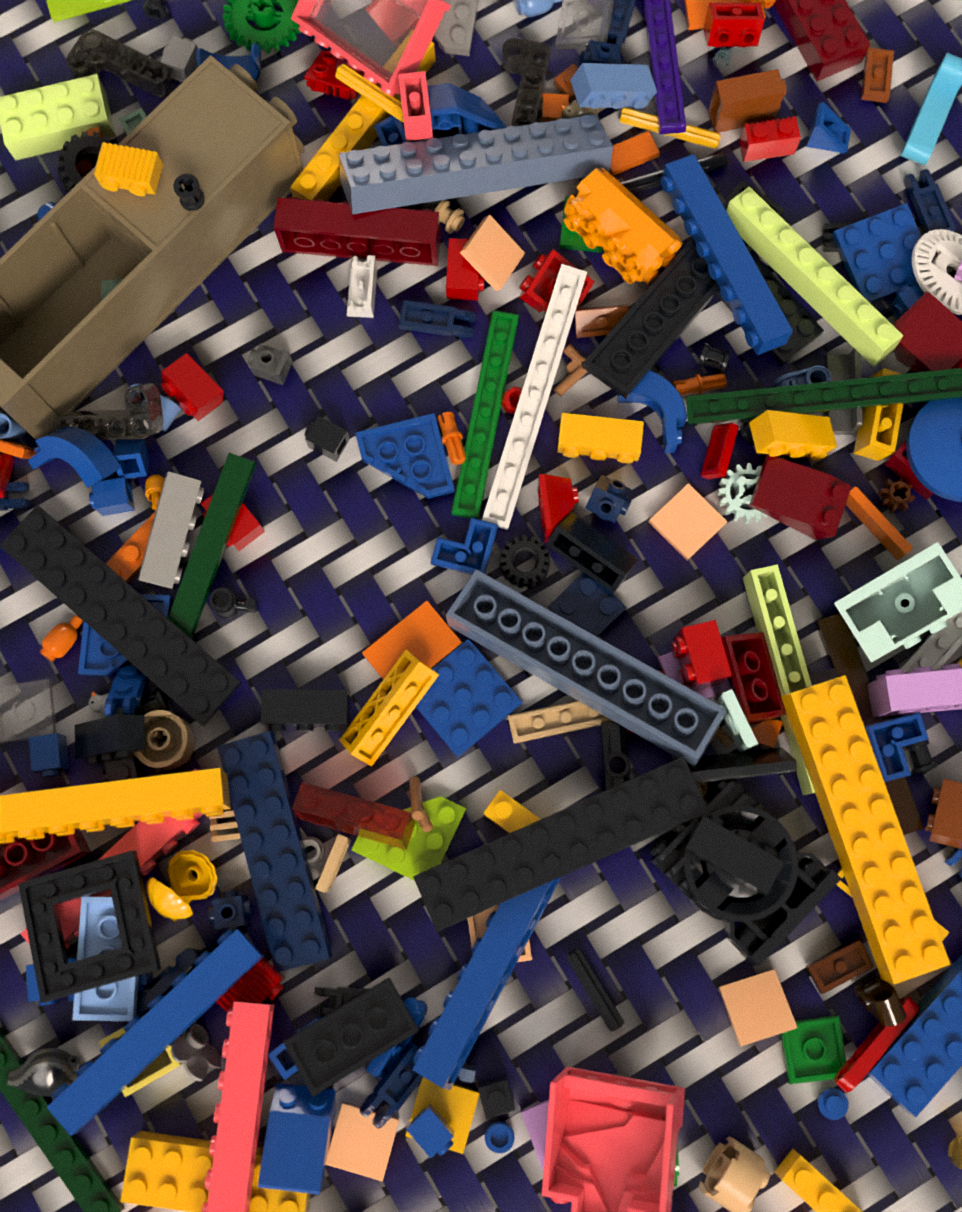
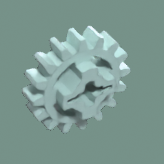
(739, 486)

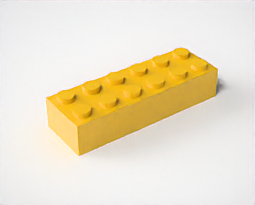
(173, 1172)

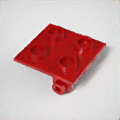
(322, 76)

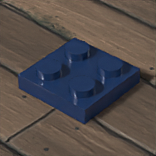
(588, 605)

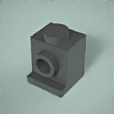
(276, 369)

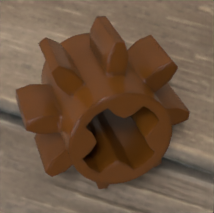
(893, 488)

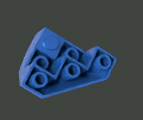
(461, 109)

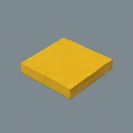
(454, 1105)

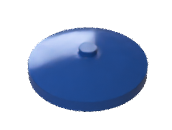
(936, 447)

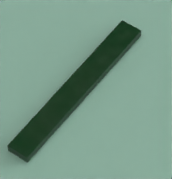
(211, 543)

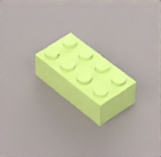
(49, 115)

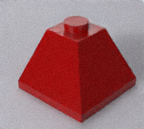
(555, 501)

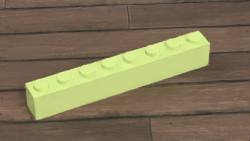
(813, 277)
(775, 619)

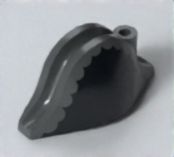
(45, 1072)

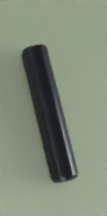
(595, 989)

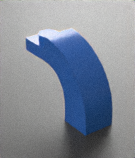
(666, 402)
(79, 449)

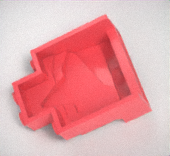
(611, 1142)

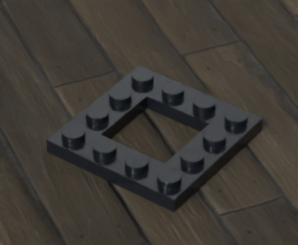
(40, 899)

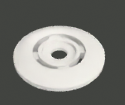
(933, 276)

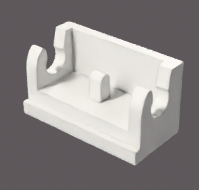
(362, 287)

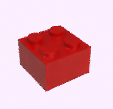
(701, 656)

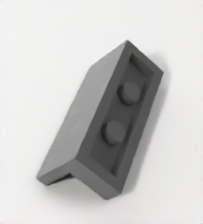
(844, 368)

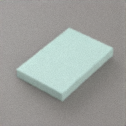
(736, 721)

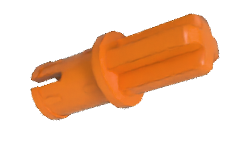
(699, 384)
(452, 438)

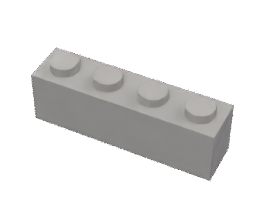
(169, 530)

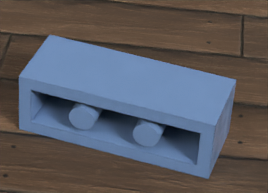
(613, 85)

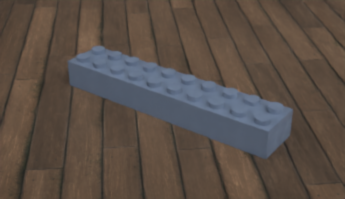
(473, 163)
(586, 667)

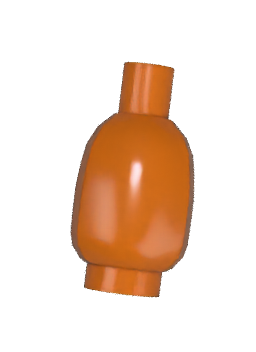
(60, 639)

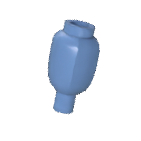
(534, 7)

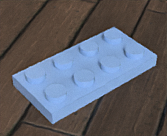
(96, 936)

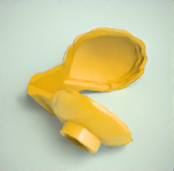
(184, 887)

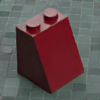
(929, 337)

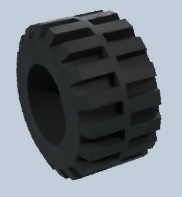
(75, 151)

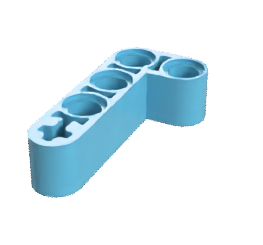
(934, 110)

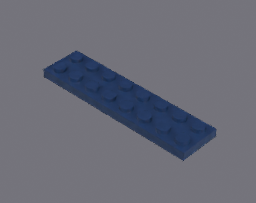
(275, 852)

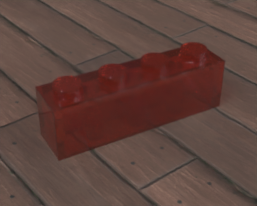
(354, 815)

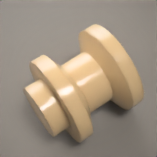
(452, 219)

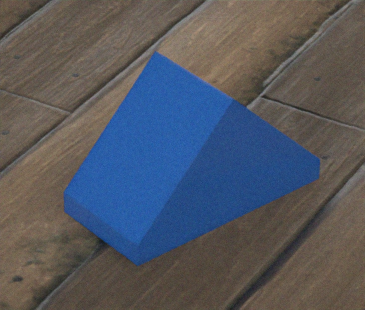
(828, 131)

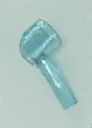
(722, 54)

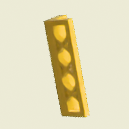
(390, 709)

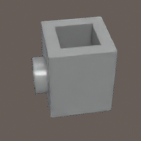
(180, 58)

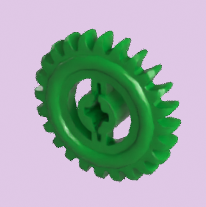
(265, 18)

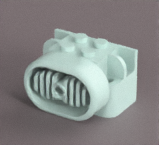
(876, 608)

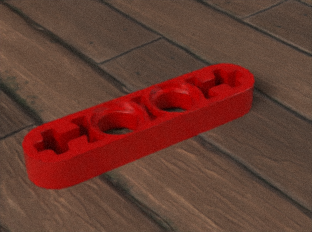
(872, 1049)

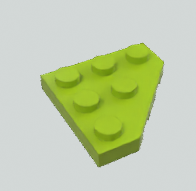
(424, 848)

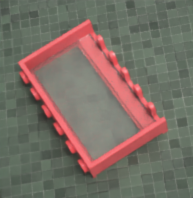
(373, 34)

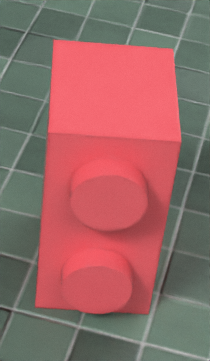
(415, 106)

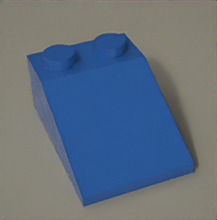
(297, 1139)

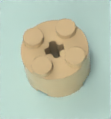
(179, 741)
(734, 1176)

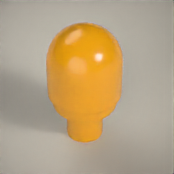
(153, 489)

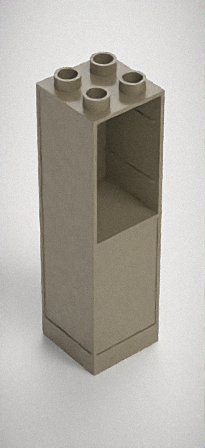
(54, 326)

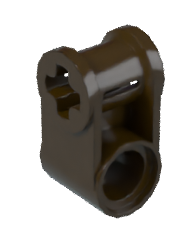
(881, 1001)

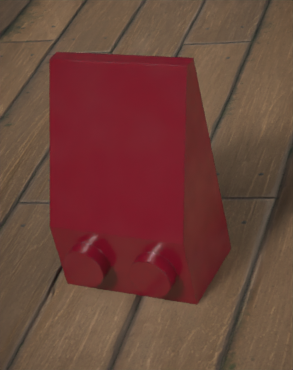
(800, 497)

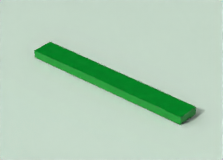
(485, 415)

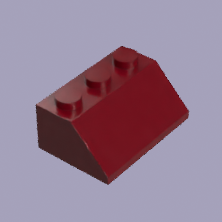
(753, 677)

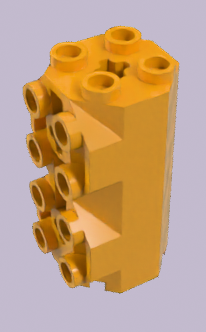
(620, 223)

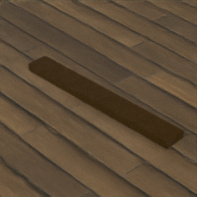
(847, 661)

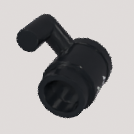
(228, 604)

